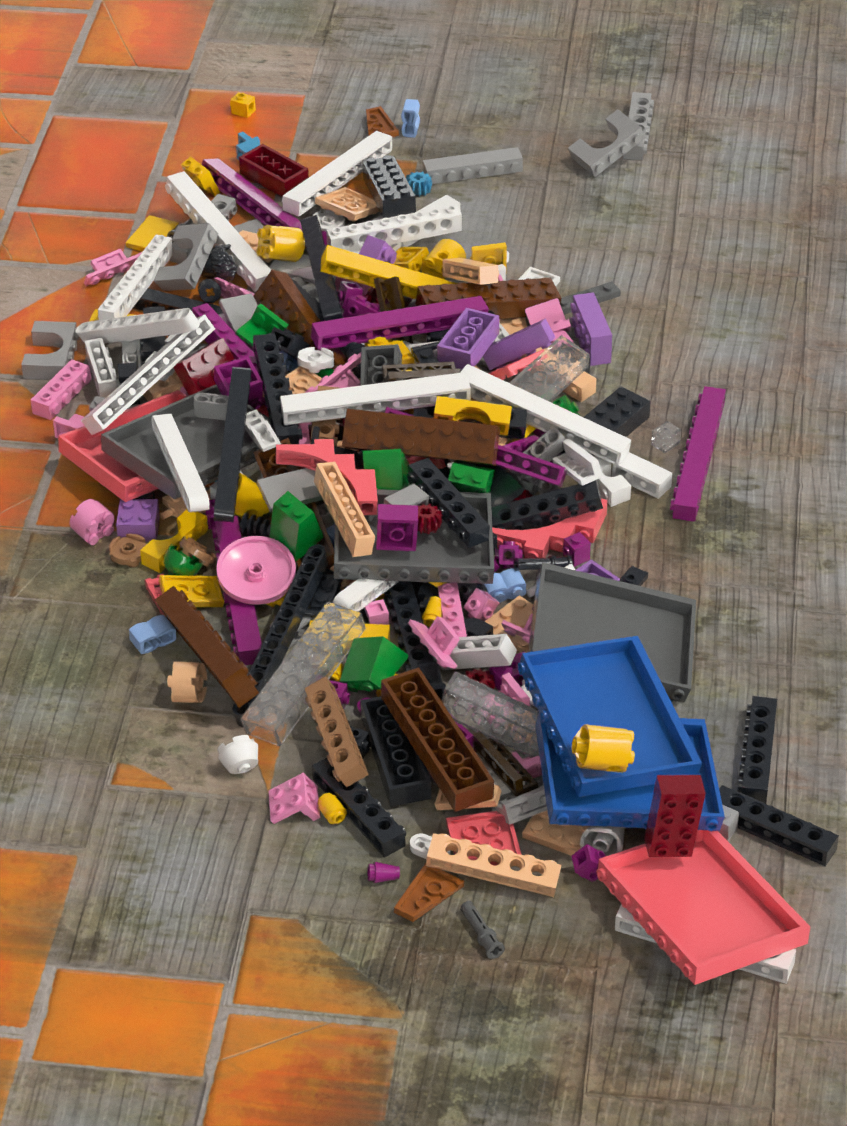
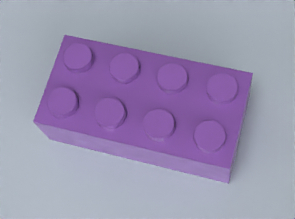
(591, 328)
(468, 338)

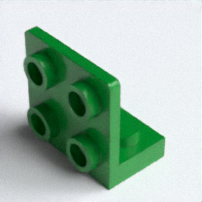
(260, 323)

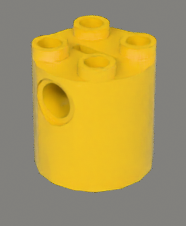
(280, 243)
(442, 250)
(249, 498)
(603, 748)

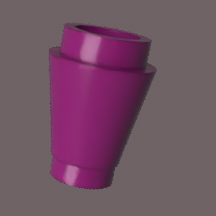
(382, 872)

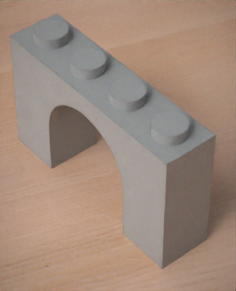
(598, 159)
(186, 274)
(50, 334)

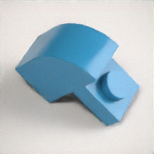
(246, 143)

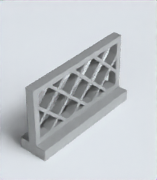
(522, 806)

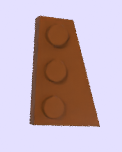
(379, 121)
(426, 891)

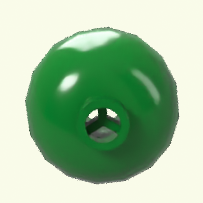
(180, 564)

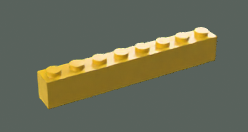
(366, 269)

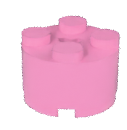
(92, 521)

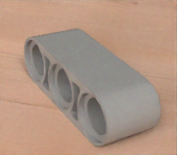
(210, 406)

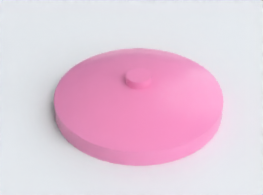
(256, 570)

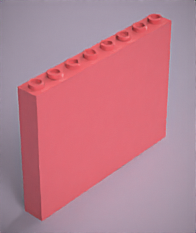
(86, 452)
(705, 908)

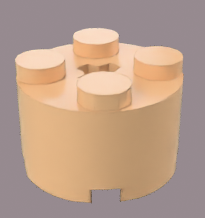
(187, 682)

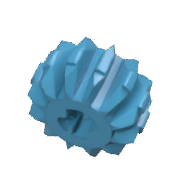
(419, 183)

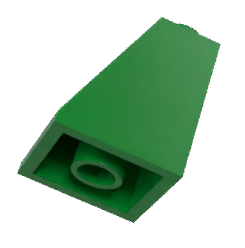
(389, 468)
(471, 477)
(294, 525)
(370, 662)

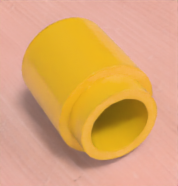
(331, 808)

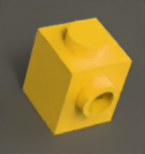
(242, 104)

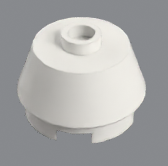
(239, 755)

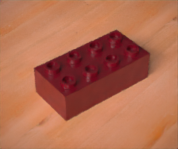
(272, 169)
(674, 815)

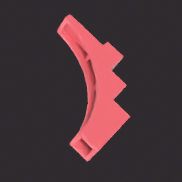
(360, 482)
(538, 542)

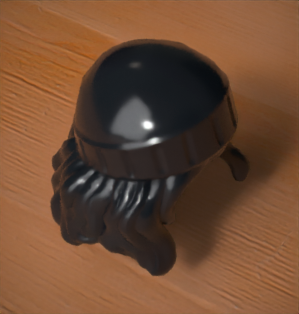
(220, 264)

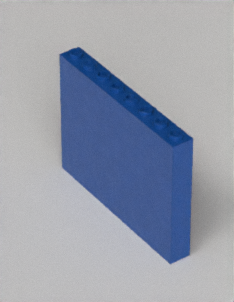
(608, 687)
(625, 806)

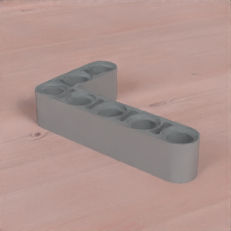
(549, 449)

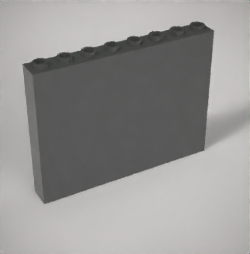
(139, 450)
(436, 558)
(590, 608)

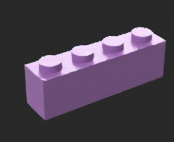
(519, 343)

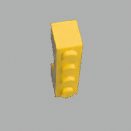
(487, 413)
(189, 524)

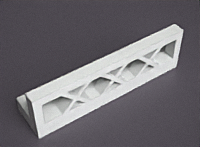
(580, 464)

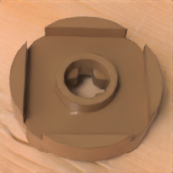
(192, 547)
(120, 550)

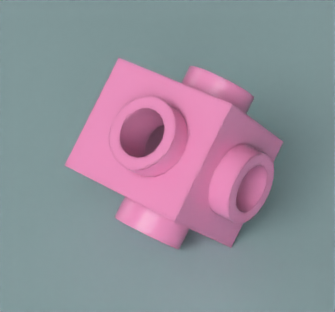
(481, 605)

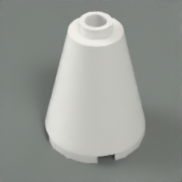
(606, 839)

